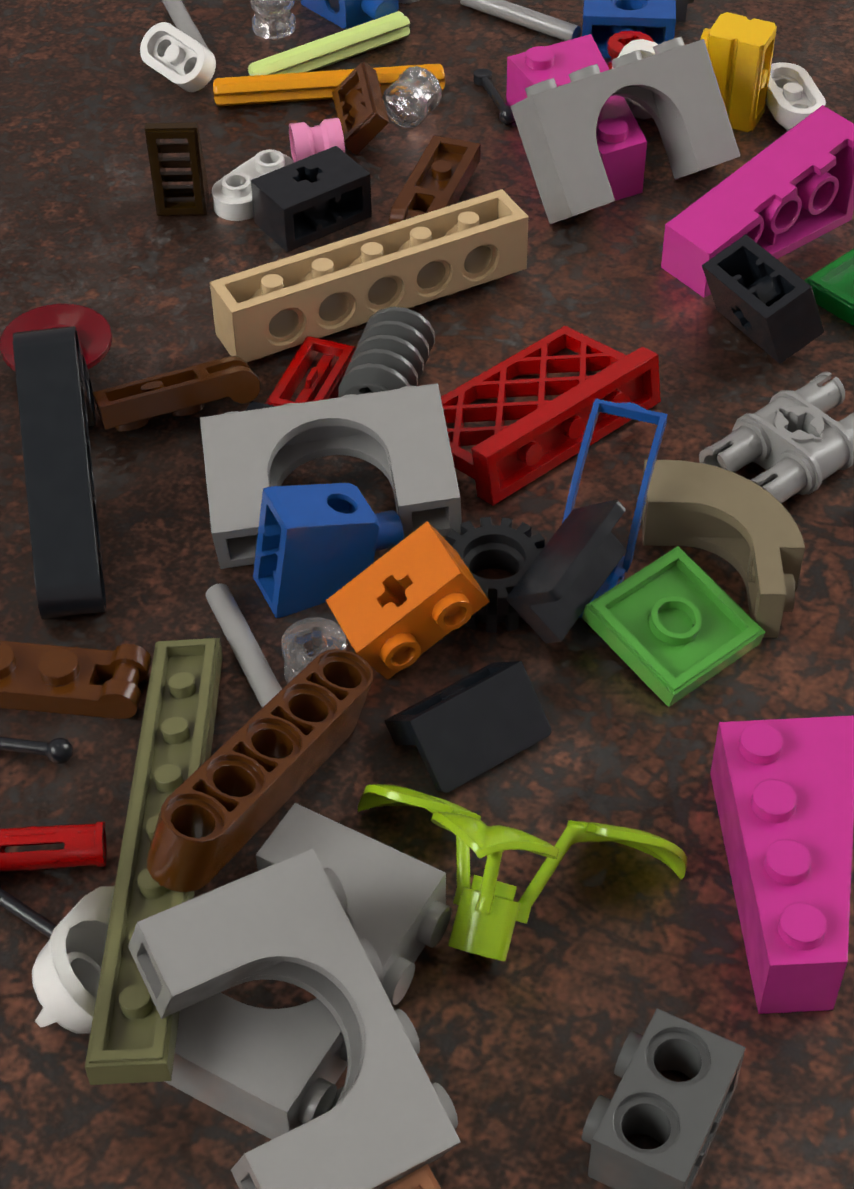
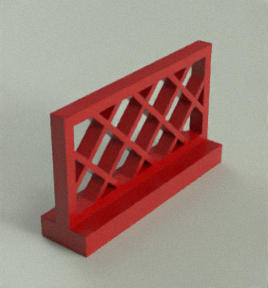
(545, 429)

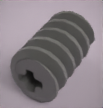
(389, 352)

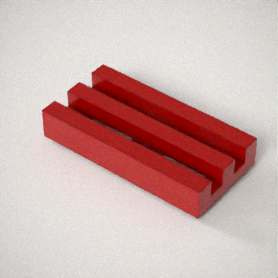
(301, 363)

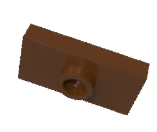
(360, 107)

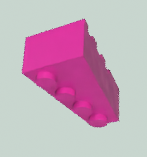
(617, 131)
(777, 199)
(788, 849)

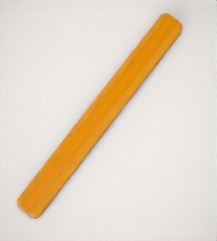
(300, 86)

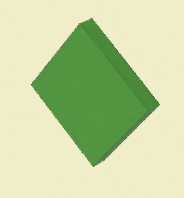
(673, 625)

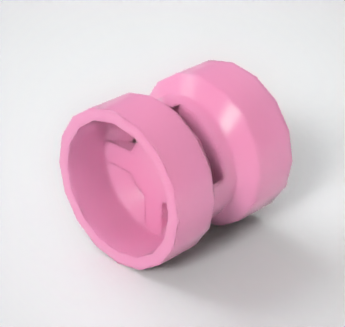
(311, 140)

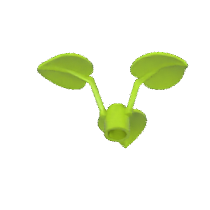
(488, 907)

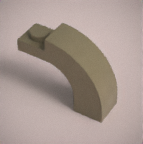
(733, 519)

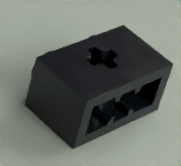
(311, 198)
(763, 298)

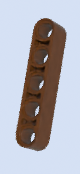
(257, 771)

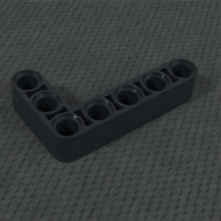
(58, 467)

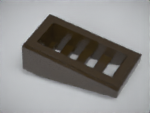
(177, 198)

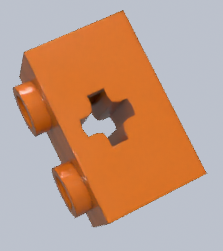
(407, 601)

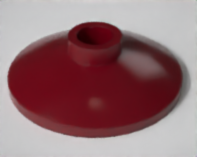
(91, 327)

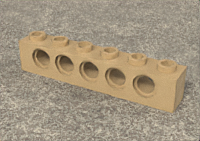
(376, 270)

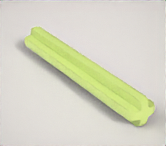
(335, 47)

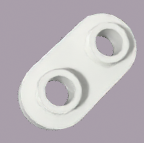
(177, 57)
(792, 94)
(233, 192)

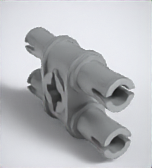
(790, 440)

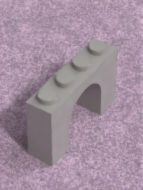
(561, 122)
(392, 429)
(295, 930)
(284, 1062)

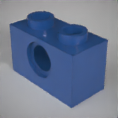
(609, 17)

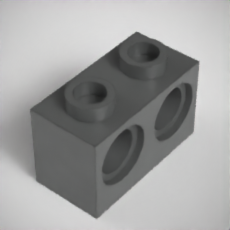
(673, 1113)

